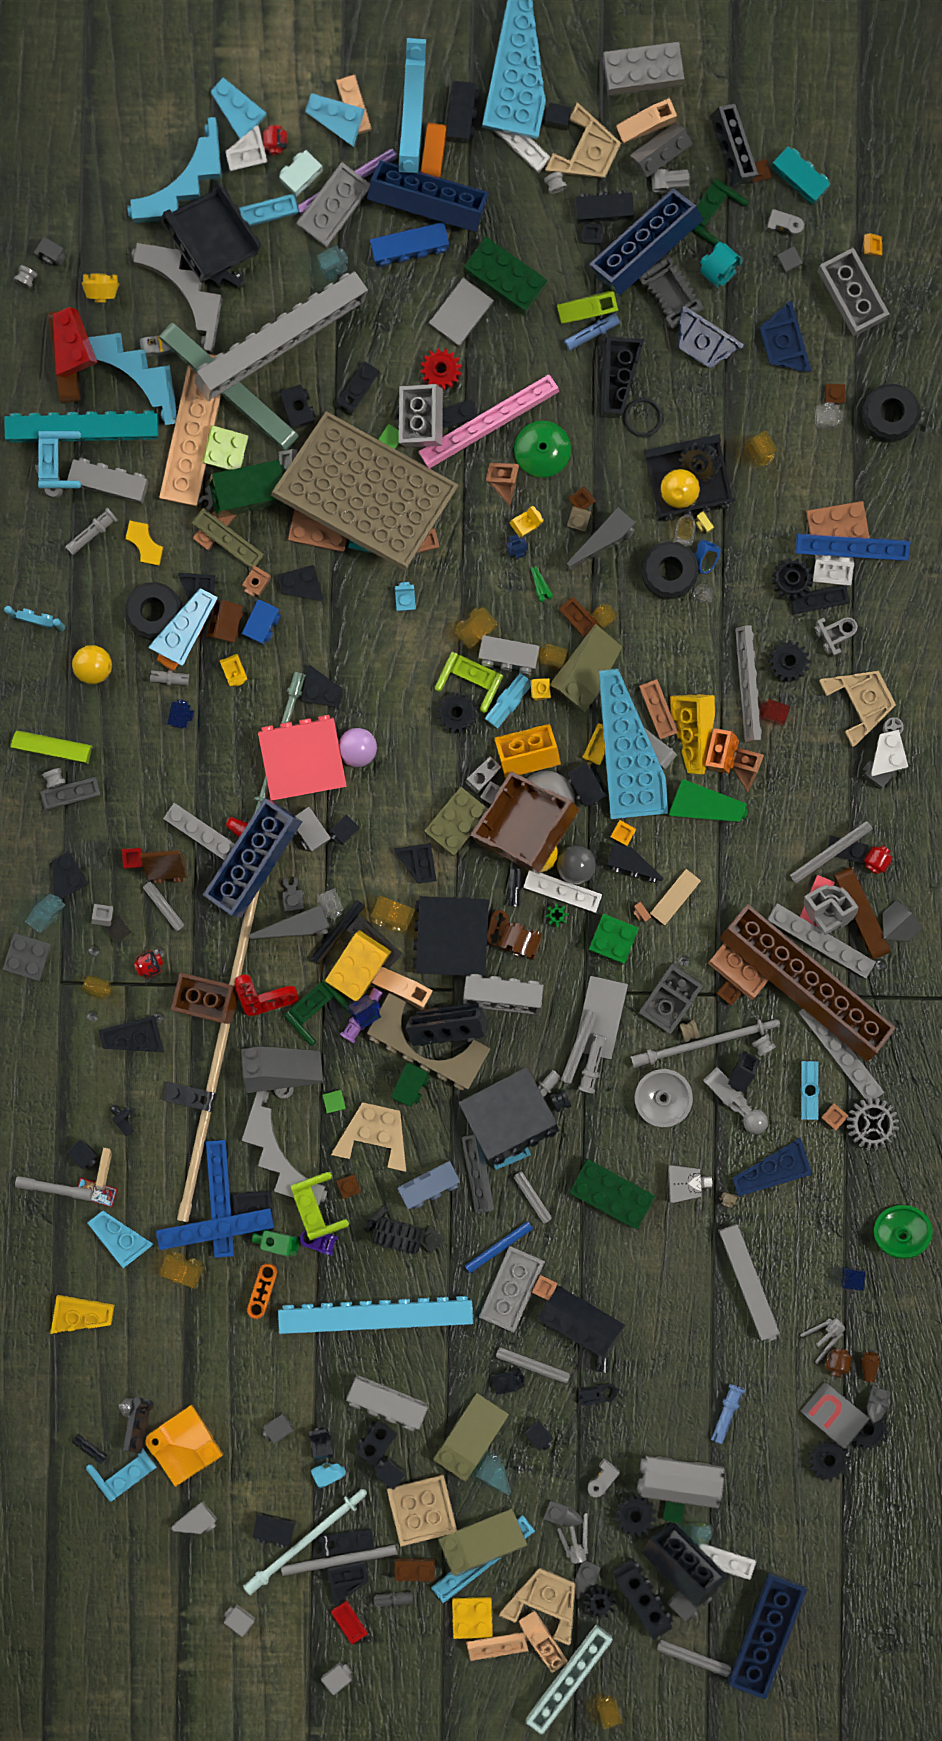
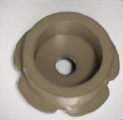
(728, 1199)

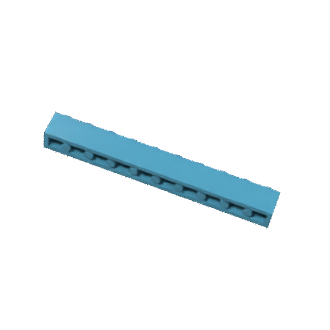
(375, 1315)

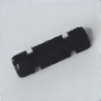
(89, 1448)

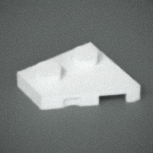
(247, 151)
(889, 754)

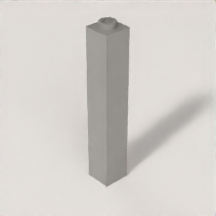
(749, 1283)

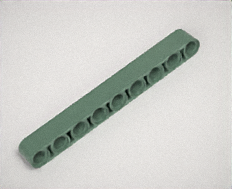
(237, 395)

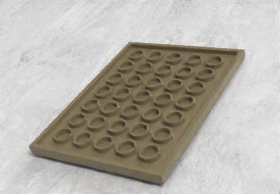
(365, 490)

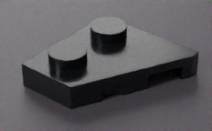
(193, 582)
(301, 583)
(320, 689)
(419, 862)
(67, 876)
(346, 1579)

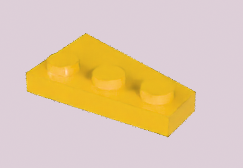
(79, 1313)

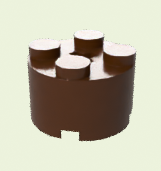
(520, 941)

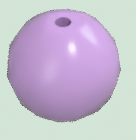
(357, 747)

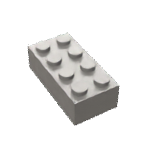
(643, 68)
(853, 292)
(503, 995)
(388, 1402)

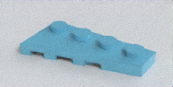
(184, 628)

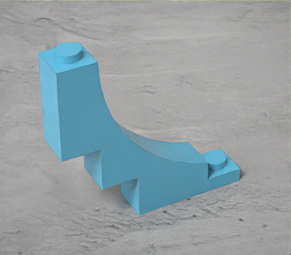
(412, 105)
(203, 166)
(154, 381)

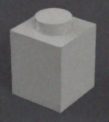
(238, 1619)
(337, 1677)

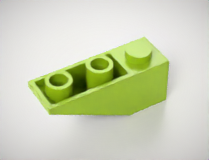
(587, 307)

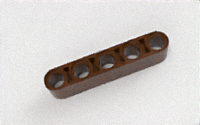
(67, 386)
(865, 918)

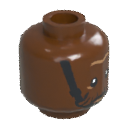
(838, 1362)

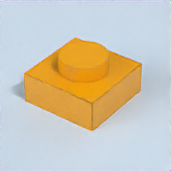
(873, 245)
(623, 833)

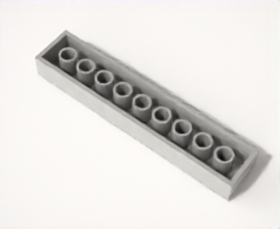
(280, 336)

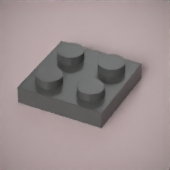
(27, 956)

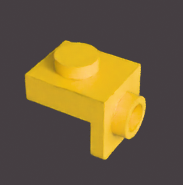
(527, 522)
(233, 670)
(540, 689)

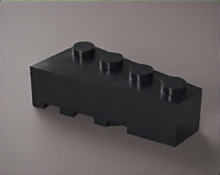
(618, 371)

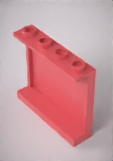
(302, 757)

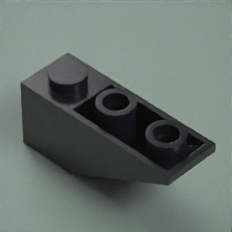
(629, 860)

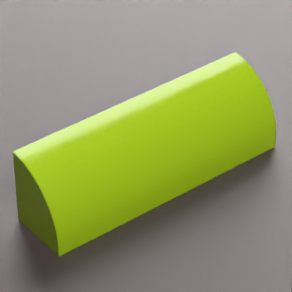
(51, 747)

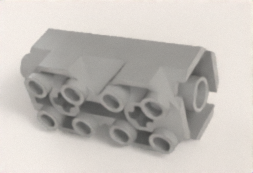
(681, 1481)

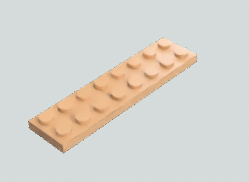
(184, 464)

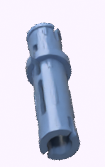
(598, 328)

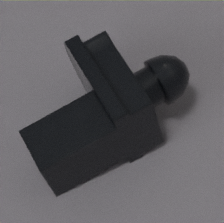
(120, 1119)

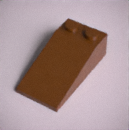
(165, 866)

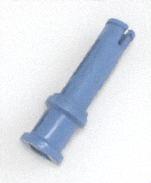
(730, 1404)

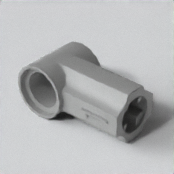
(664, 180)

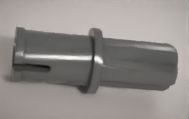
(393, 1599)

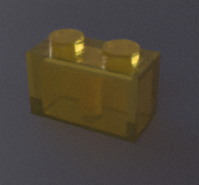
(762, 449)
(472, 630)
(392, 913)
(182, 1270)

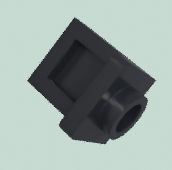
(508, 1381)
(321, 1443)

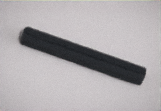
(338, 931)

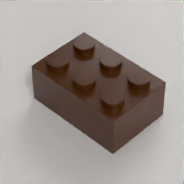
(205, 998)

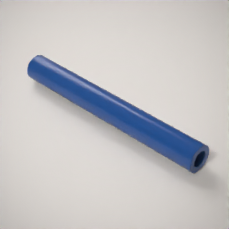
(498, 1247)

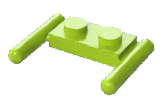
(471, 672)
(309, 1208)

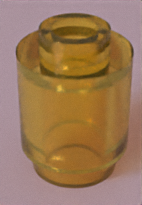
(97, 987)

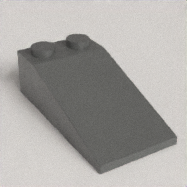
(612, 532)
(303, 924)
(280, 1068)

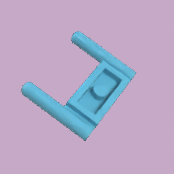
(49, 459)
(29, 617)
(125, 1477)

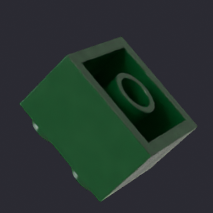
(410, 1084)

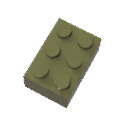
(456, 821)

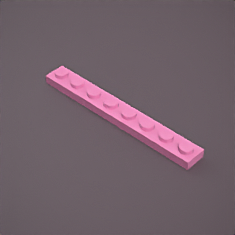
(490, 421)

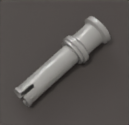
(99, 525)
(590, 1072)

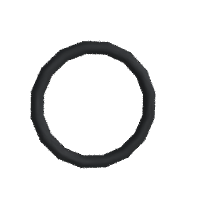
(638, 401)

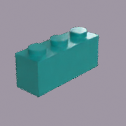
(801, 175)

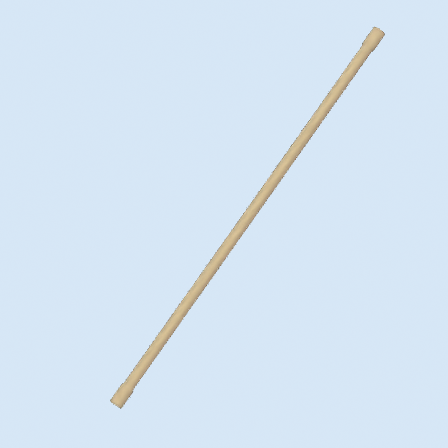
(185, 1205)

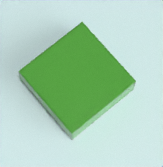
(390, 437)
(334, 1101)

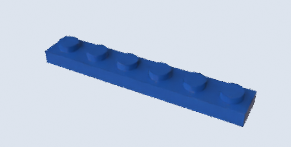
(852, 546)
(219, 1192)
(215, 1229)

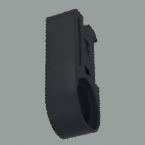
(595, 1395)

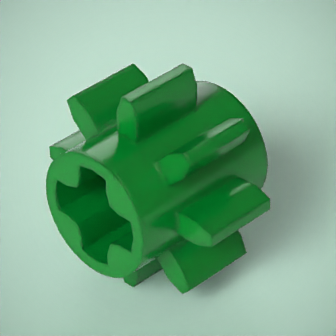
(552, 911)

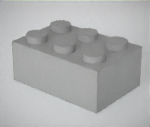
(420, 415)
(508, 655)

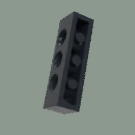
(733, 145)

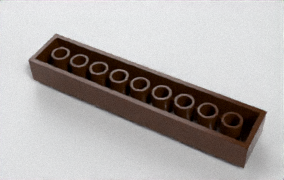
(807, 983)

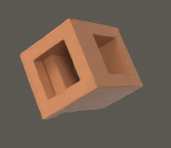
(263, 577)

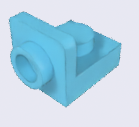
(405, 597)

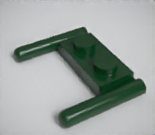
(711, 202)
(310, 1005)

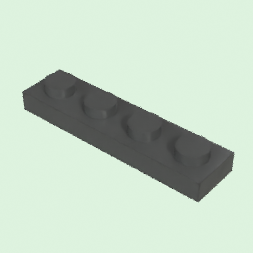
(477, 1174)

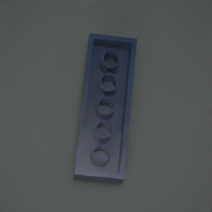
(428, 196)
(646, 241)
(252, 858)
(767, 1635)

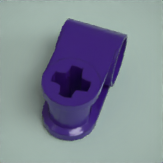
(319, 1243)

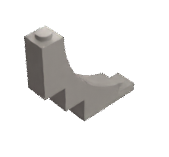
(204, 305)
(261, 1133)

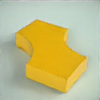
(139, 535)

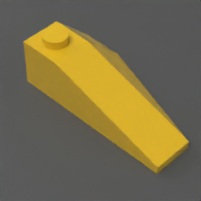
(694, 722)

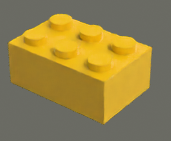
(358, 966)

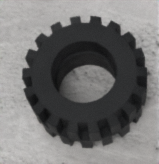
(397, 1235)

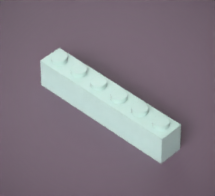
(569, 1679)

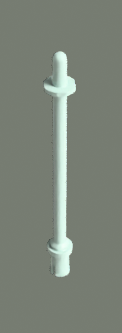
(263, 1576)

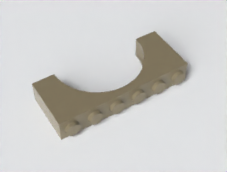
(459, 1069)

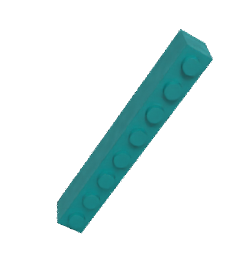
(92, 426)

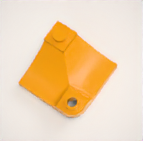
(183, 1445)

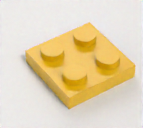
(472, 1617)

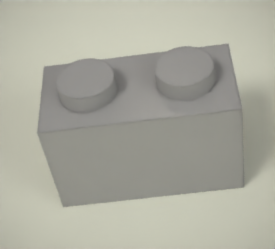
(311, 831)

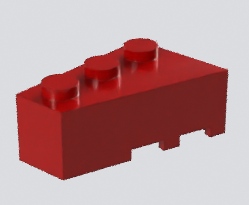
(71, 343)

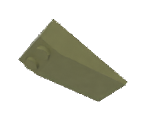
(579, 677)
(470, 1437)
(482, 1542)

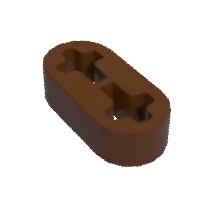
(492, 927)

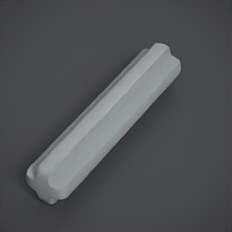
(164, 907)
(532, 1197)

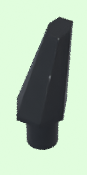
(373, 1219)

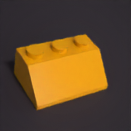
(528, 750)

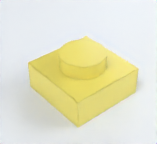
(703, 523)

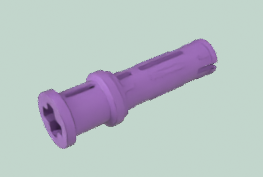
(353, 1028)

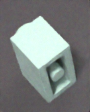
(300, 172)

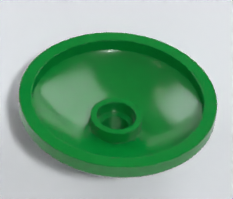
(537, 461)
(906, 1222)

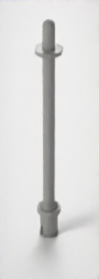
(652, 1056)

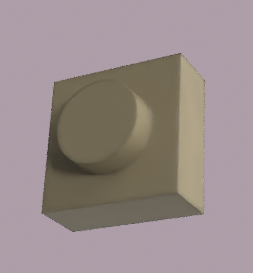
(579, 518)

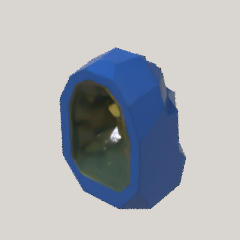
(707, 556)

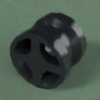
(560, 1101)

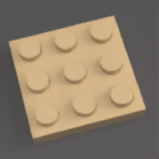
(422, 1510)

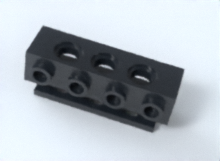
(447, 1024)
(623, 1575)

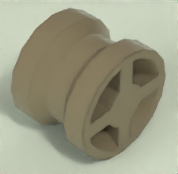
(689, 1030)

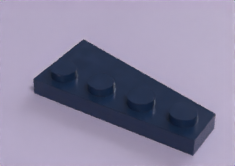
(779, 1168)

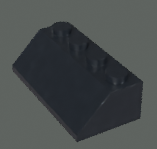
(581, 1322)
(684, 1564)

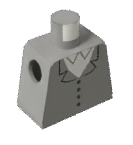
(686, 1183)

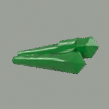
(541, 586)

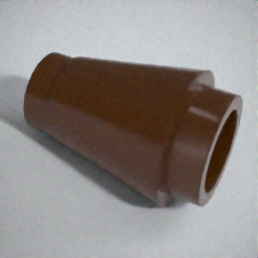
(870, 1365)

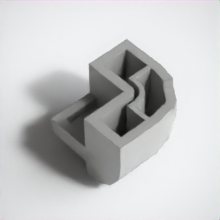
(830, 907)

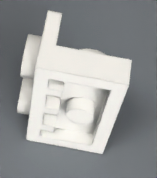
(833, 569)

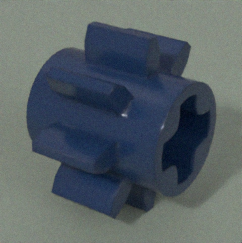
(517, 546)

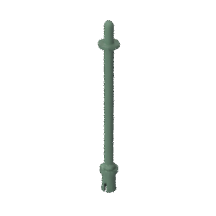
(293, 692)

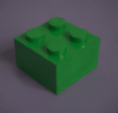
(613, 938)

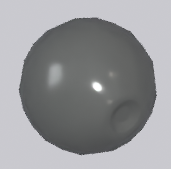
(576, 864)

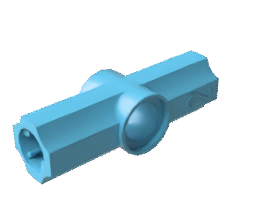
(508, 701)
(809, 1076)

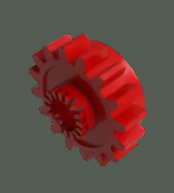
(441, 359)

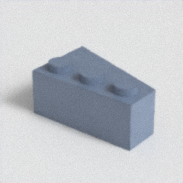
(429, 1185)

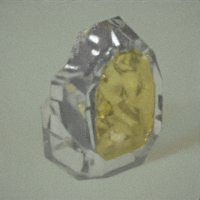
(685, 530)

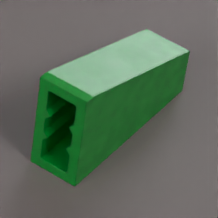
(705, 804)

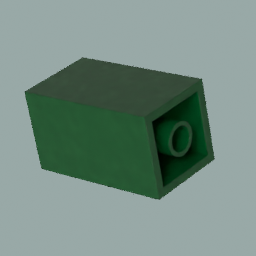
(245, 488)

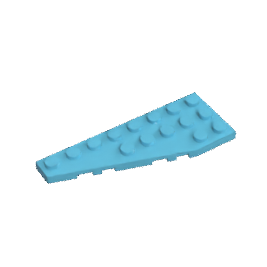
(516, 85)
(632, 766)

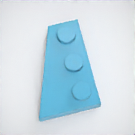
(238, 108)
(337, 116)
(119, 1240)

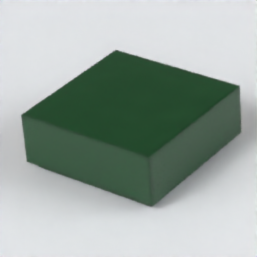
(673, 1511)

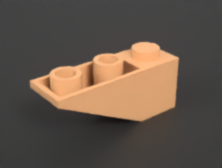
(647, 121)
(403, 988)
(543, 1641)

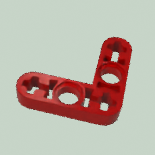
(281, 997)

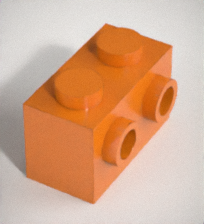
(721, 751)

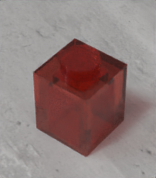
(774, 712)

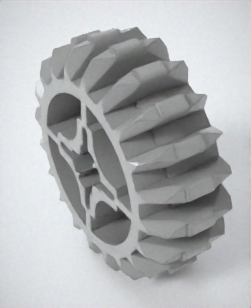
(865, 1130)

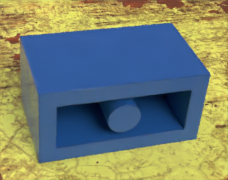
(261, 622)

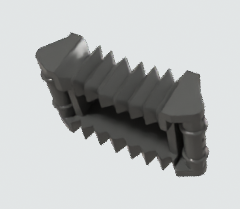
(669, 290)

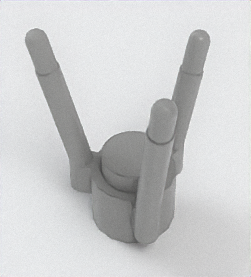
(834, 1328)
(576, 1551)

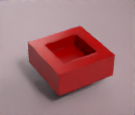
(132, 858)

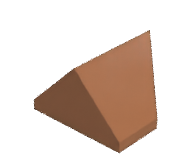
(503, 479)
(746, 766)

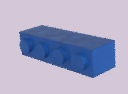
(409, 244)

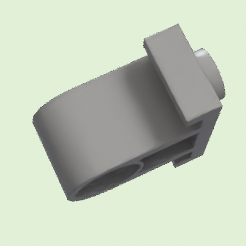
(834, 634)

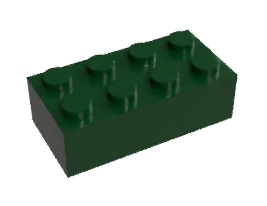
(505, 276)
(612, 1194)

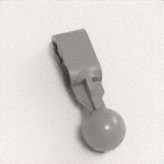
(754, 1120)

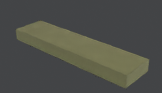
(227, 538)

